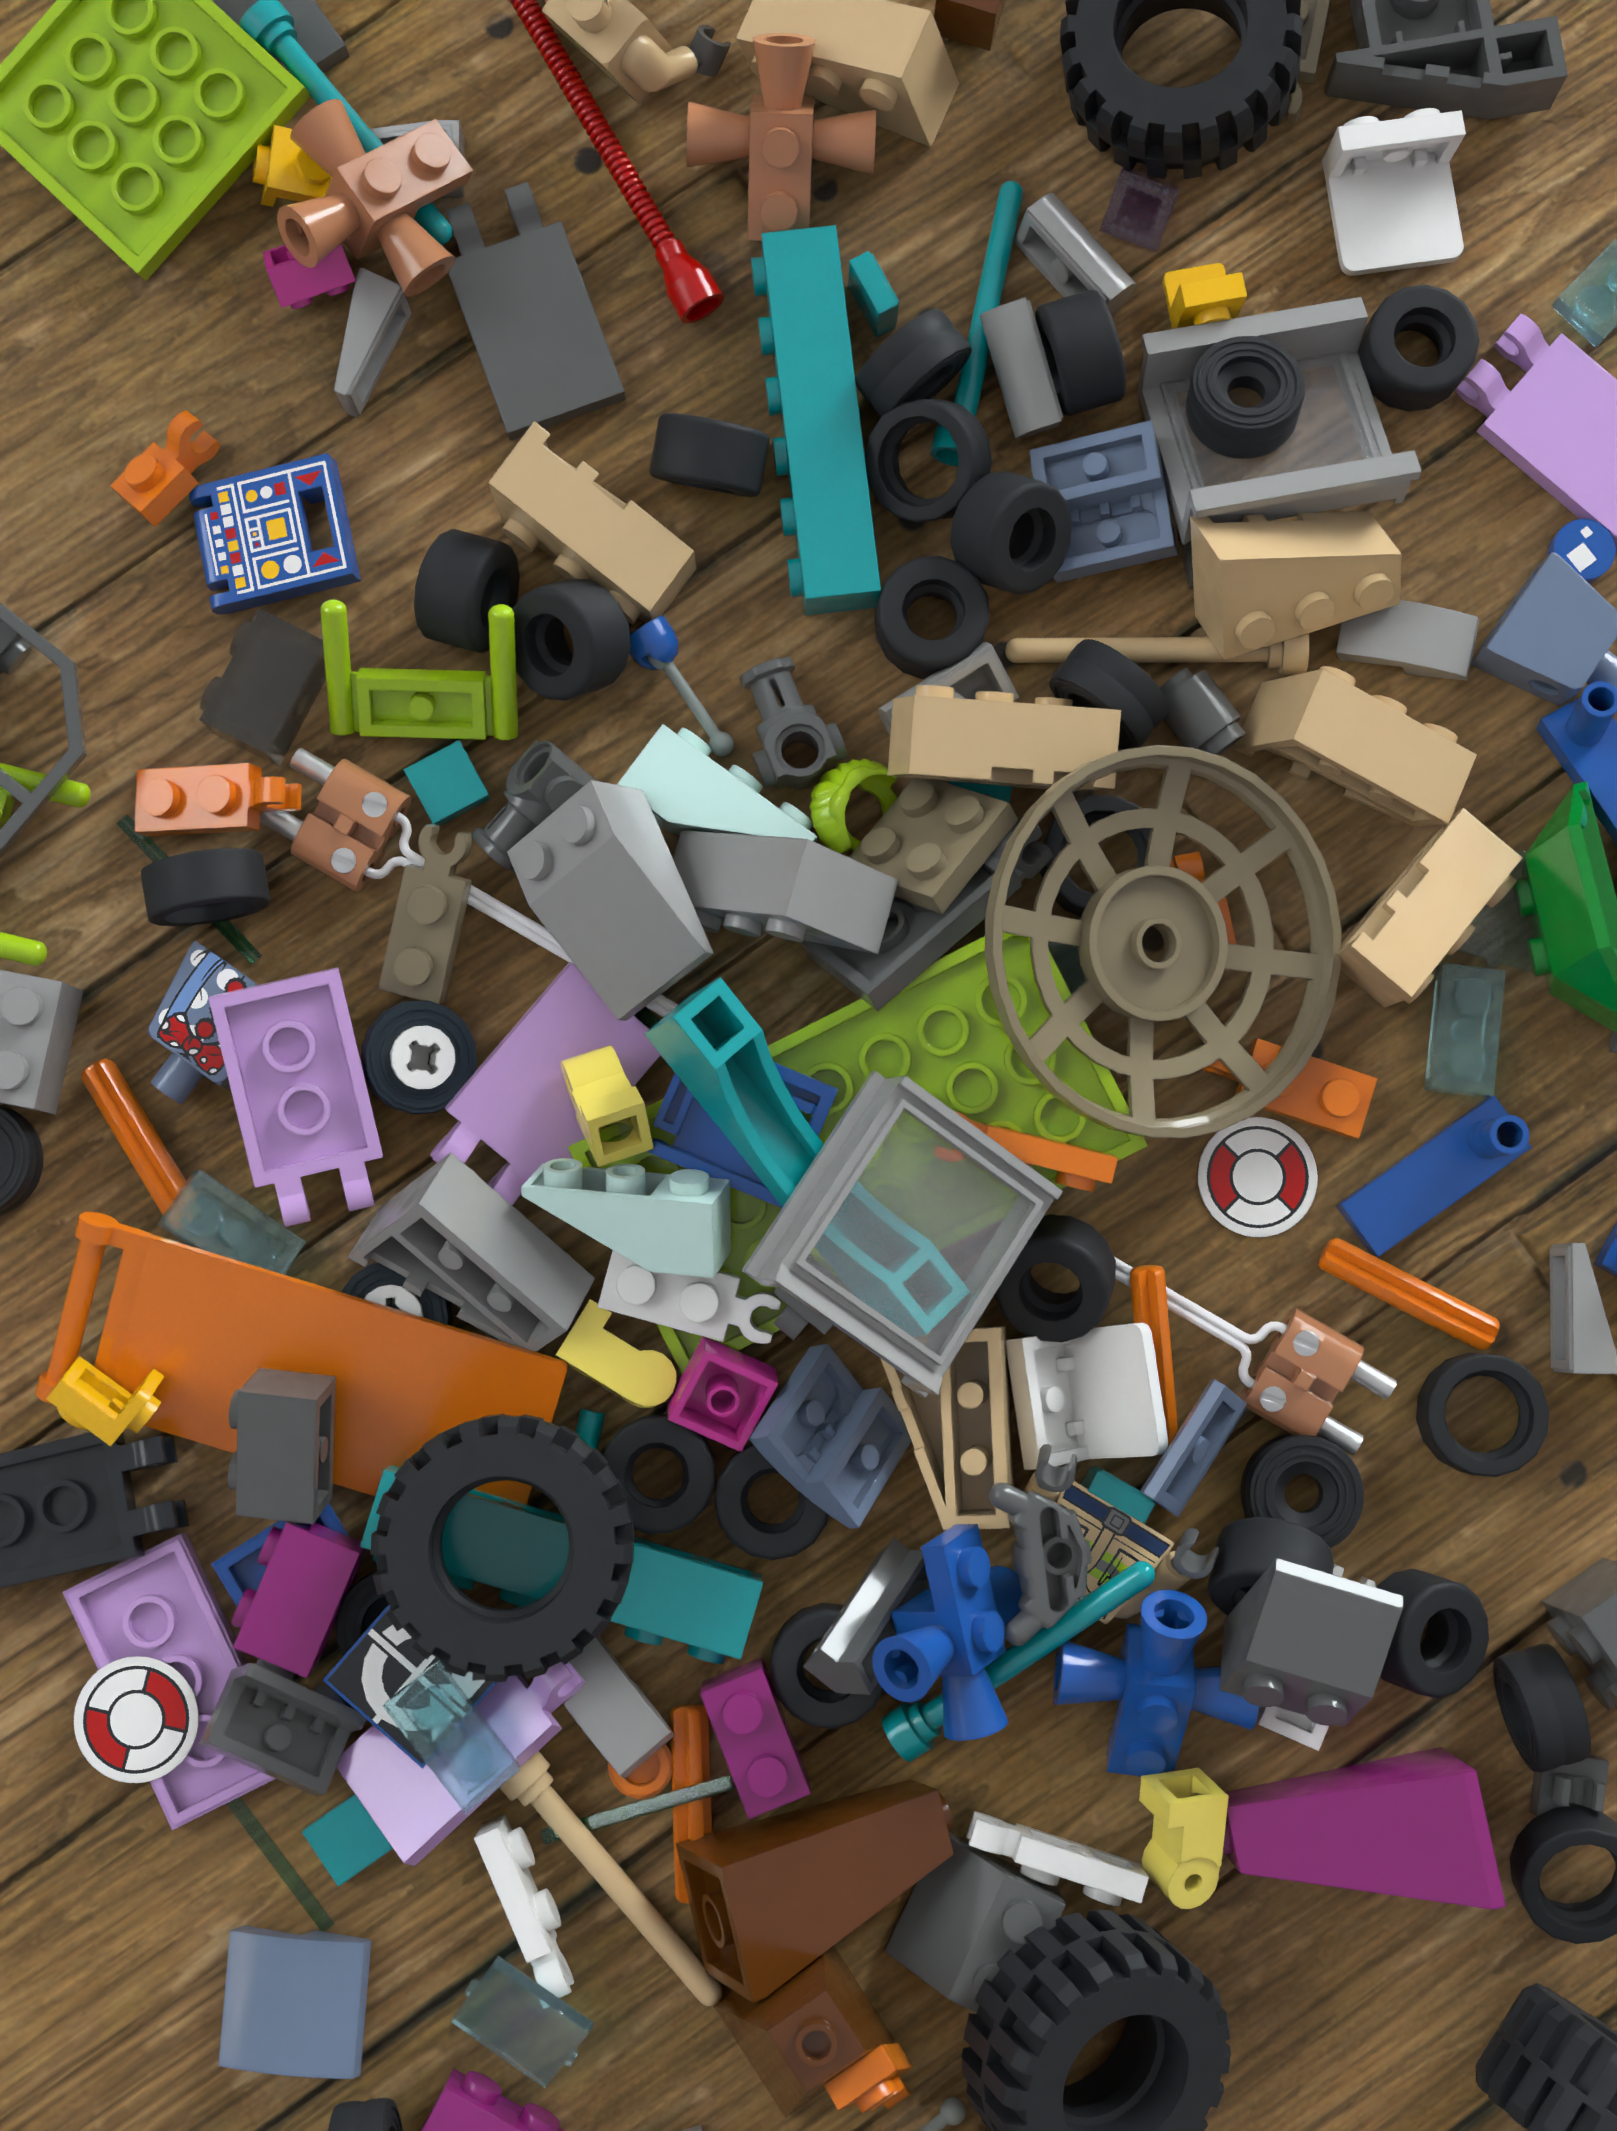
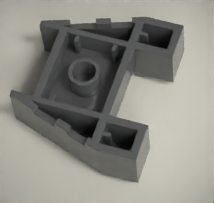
(1449, 59)

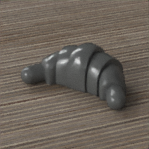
(1047, 1557)

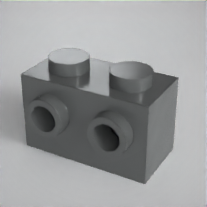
(283, 1445)

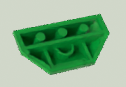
(1572, 909)

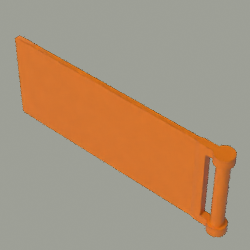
(220, 1320)

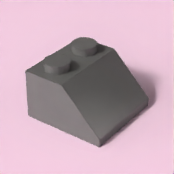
(1308, 1643)
(967, 1919)

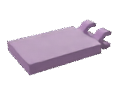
(1554, 421)
(298, 1087)
(519, 1091)
(411, 1801)

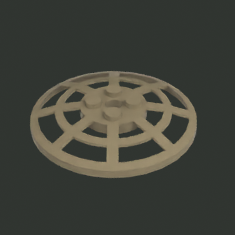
(1192, 934)

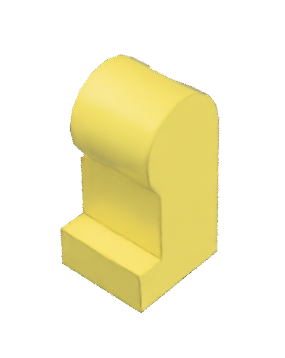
(604, 1098)
(633, 1375)
(1185, 1834)

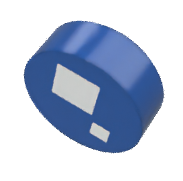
(1585, 547)

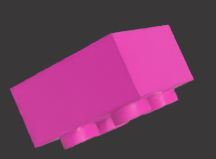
(298, 284)
(722, 1393)

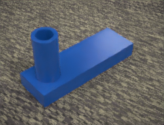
(1586, 746)
(1435, 1175)

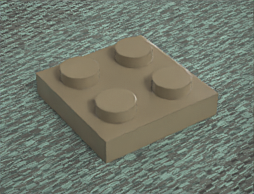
(935, 840)

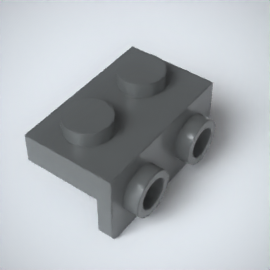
(281, 1726)

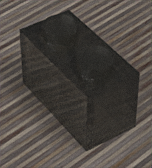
(265, 687)

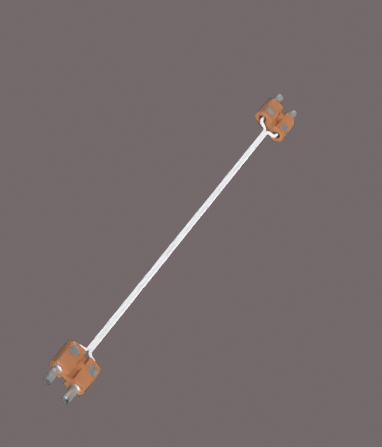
(1287, 1388)

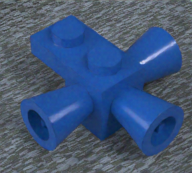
(953, 1634)
(1151, 1683)

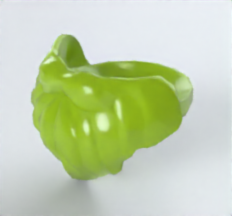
(832, 795)

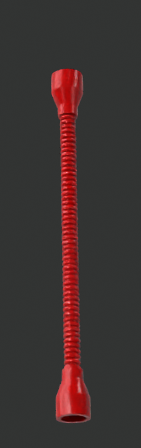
(686, 280)

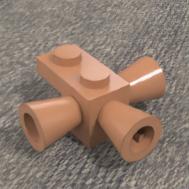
(780, 136)
(373, 196)

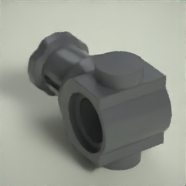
(787, 726)
(535, 789)

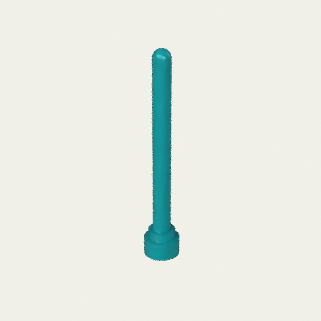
(273, 30)
(987, 298)
(916, 1725)

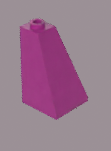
(1375, 1826)

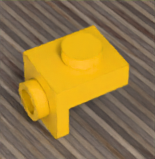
(287, 171)
(1203, 295)
(100, 1405)

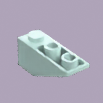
(699, 795)
(653, 1219)

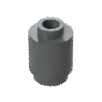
(1201, 712)

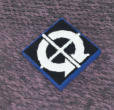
(380, 1667)

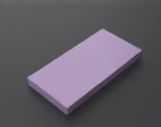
(170, 1613)

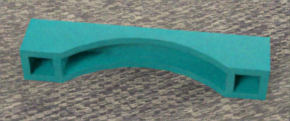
(733, 1077)

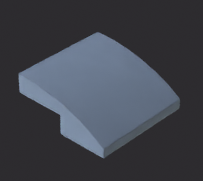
(1113, 499)
(832, 1436)
(1194, 1447)
(295, 2003)

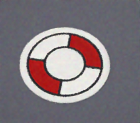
(1257, 1177)
(136, 1719)

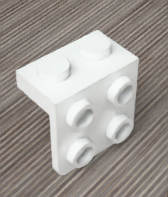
(1394, 191)
(1088, 1395)

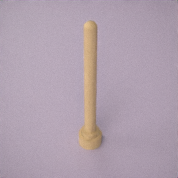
(1288, 657)
(533, 1787)

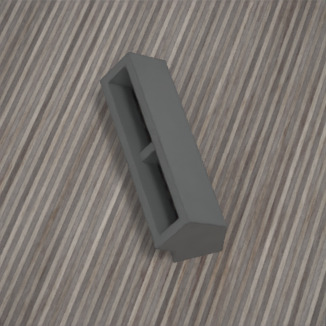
(848, 1646)

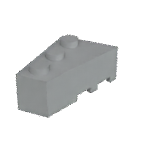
(784, 889)
(478, 1253)

